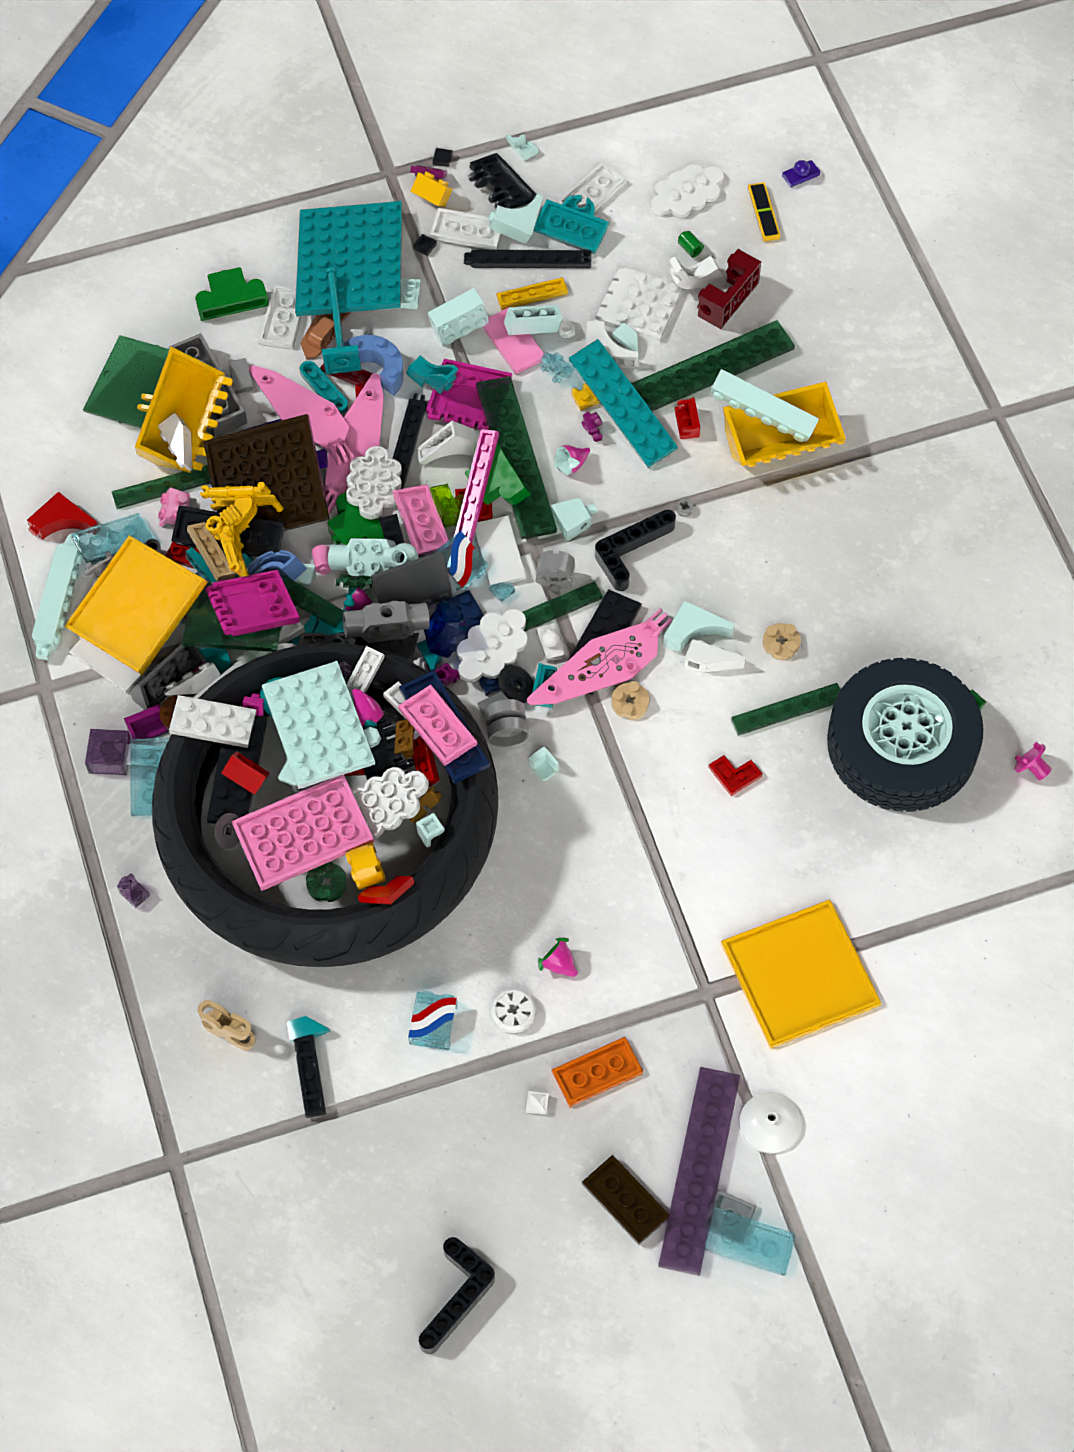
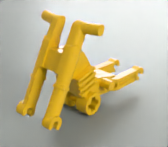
(240, 510)

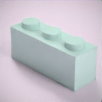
(533, 319)

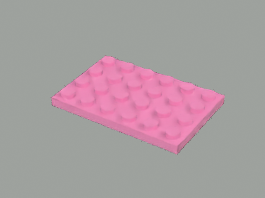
(302, 832)

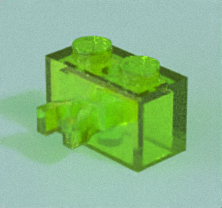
(446, 504)

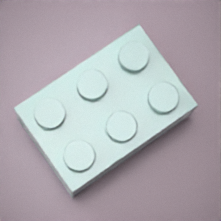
(458, 317)

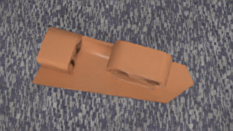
(319, 334)

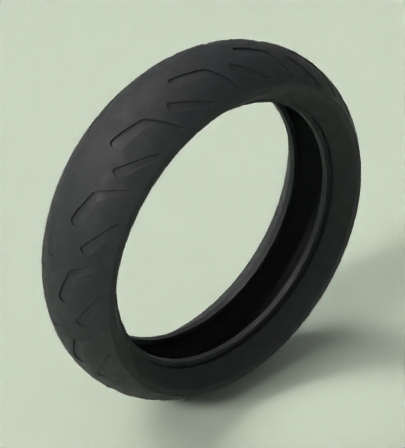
(315, 935)

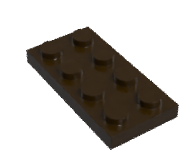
(625, 1199)

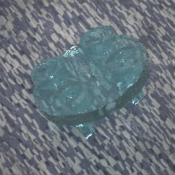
(557, 365)

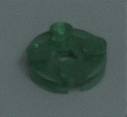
(350, 582)
(324, 892)

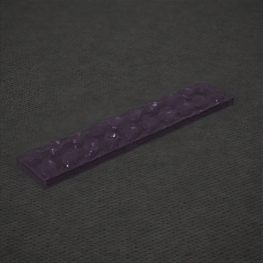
(699, 1171)

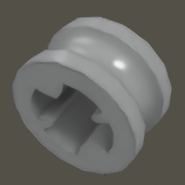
(684, 513)

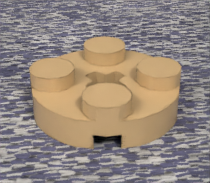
(781, 631)
(629, 710)

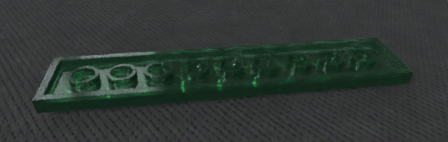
(702, 369)
(505, 416)

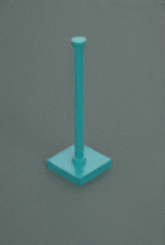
(341, 357)

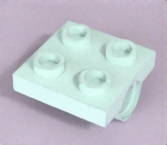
(410, 293)

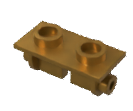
(404, 738)
(429, 799)

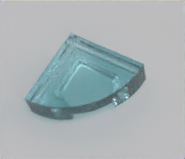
(501, 590)

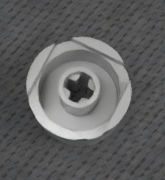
(555, 570)

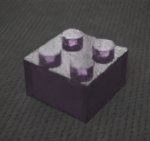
(107, 752)

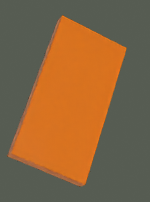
(597, 1071)

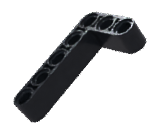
(630, 543)
(459, 1297)

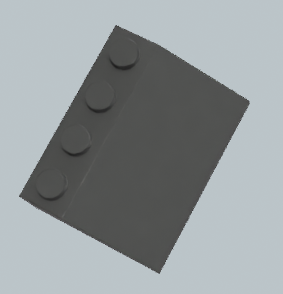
(414, 582)
(172, 668)

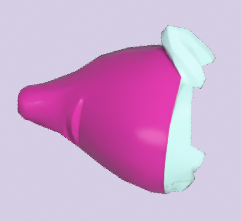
(570, 459)

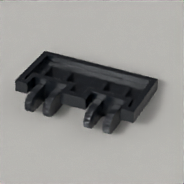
(502, 180)
(384, 752)

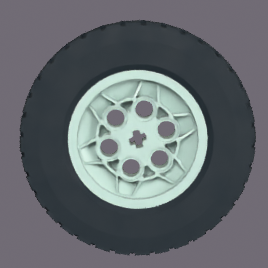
(875, 763)

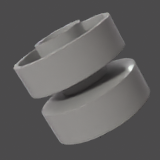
(506, 723)

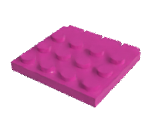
(462, 400)
(252, 603)

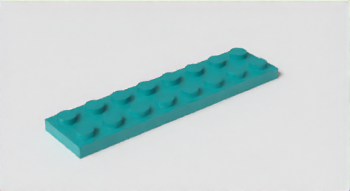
(623, 403)

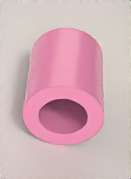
(320, 559)

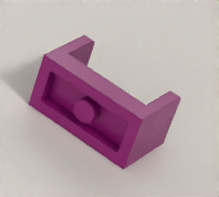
(146, 724)

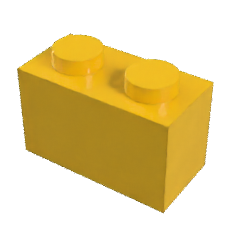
(431, 189)

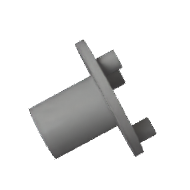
(98, 568)

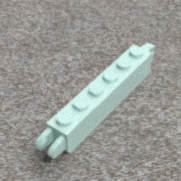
(56, 598)

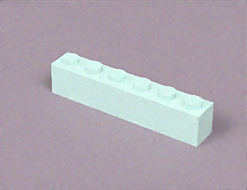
(763, 406)

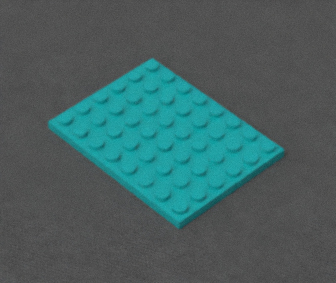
(363, 248)

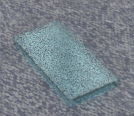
(109, 537)
(144, 761)
(749, 1241)

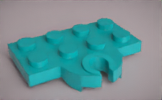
(572, 224)

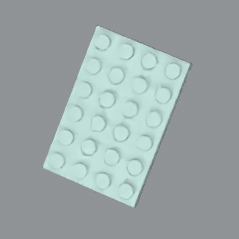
(318, 724)

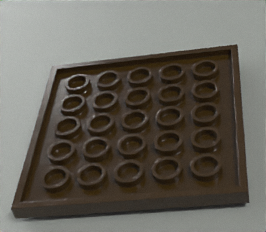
(283, 459)

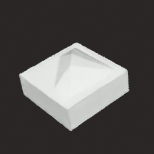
(537, 1103)

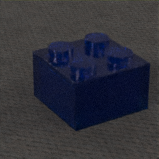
(445, 629)

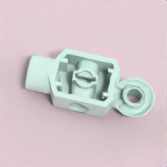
(369, 556)

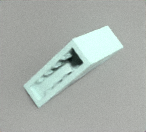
(516, 222)
(693, 623)

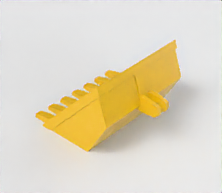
(190, 392)
(755, 442)

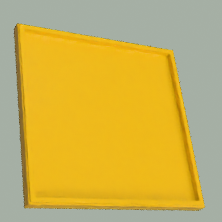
(136, 604)
(800, 973)

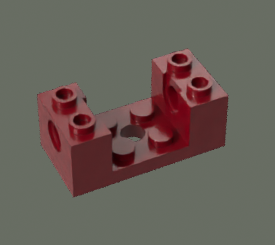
(719, 306)

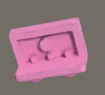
(170, 503)

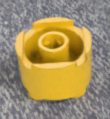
(365, 866)

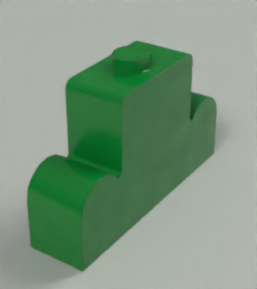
(230, 295)
(503, 480)
(351, 525)

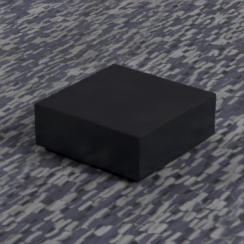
(442, 157)
(424, 244)

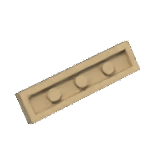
(210, 551)

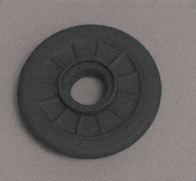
(518, 674)

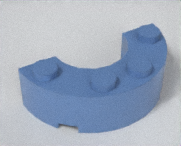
(384, 353)
(283, 561)

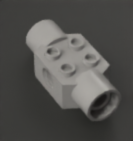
(386, 621)

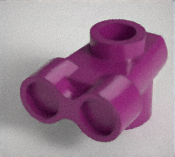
(591, 424)
(447, 674)

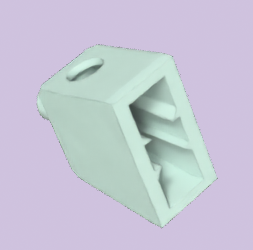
(573, 517)

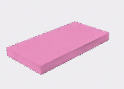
(517, 350)
(420, 519)
(437, 725)

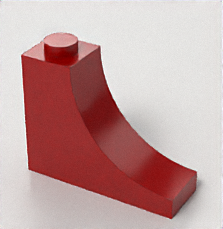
(58, 515)

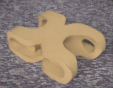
(226, 1025)

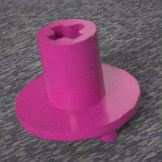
(1033, 761)

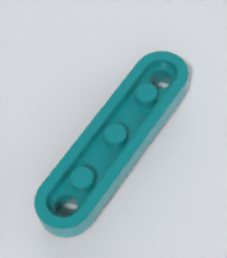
(322, 385)

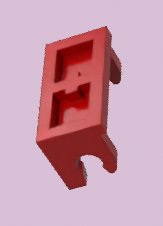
(687, 419)
(245, 772)

